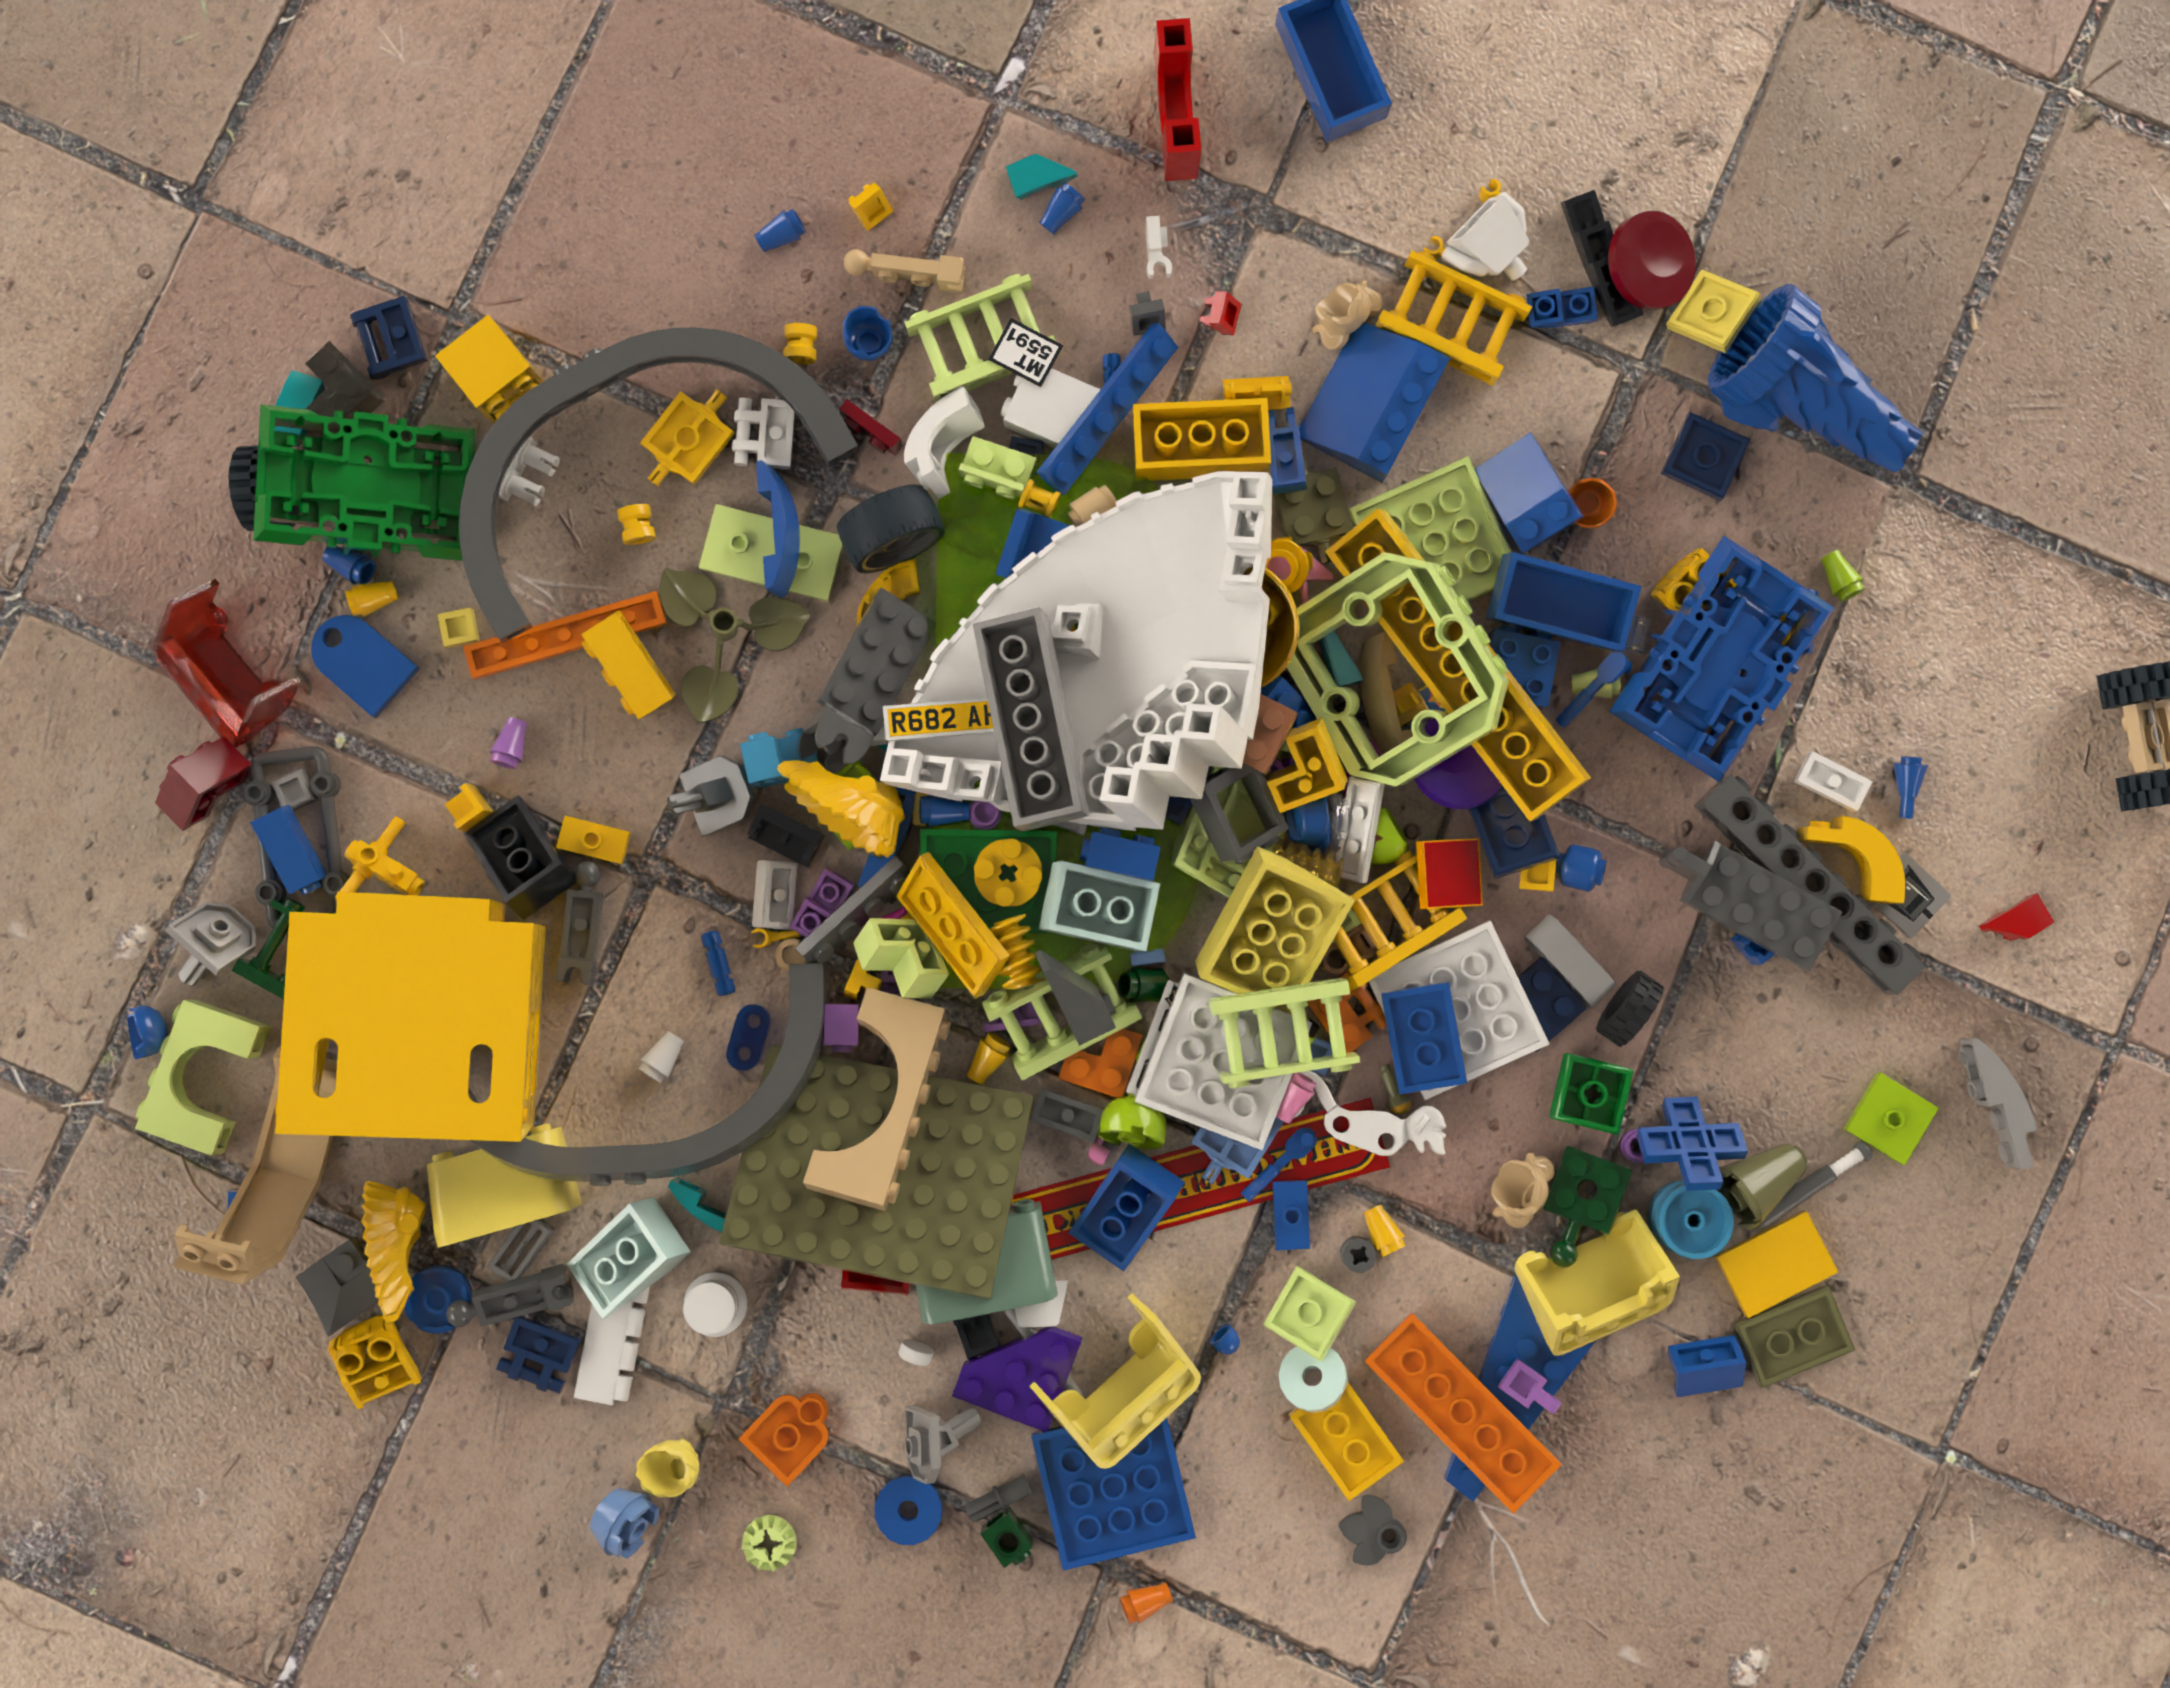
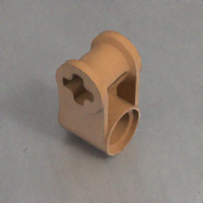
(1361, 942)

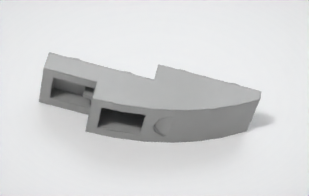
(1996, 1087)

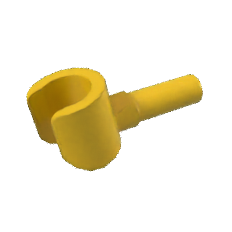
(771, 937)

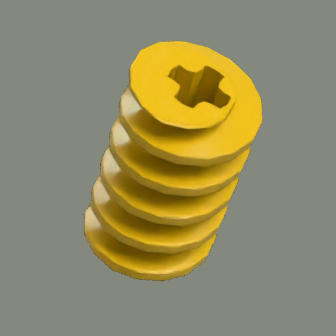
(1019, 962)

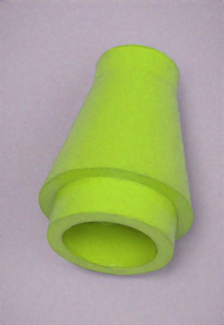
(1842, 577)

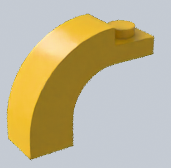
(1876, 857)

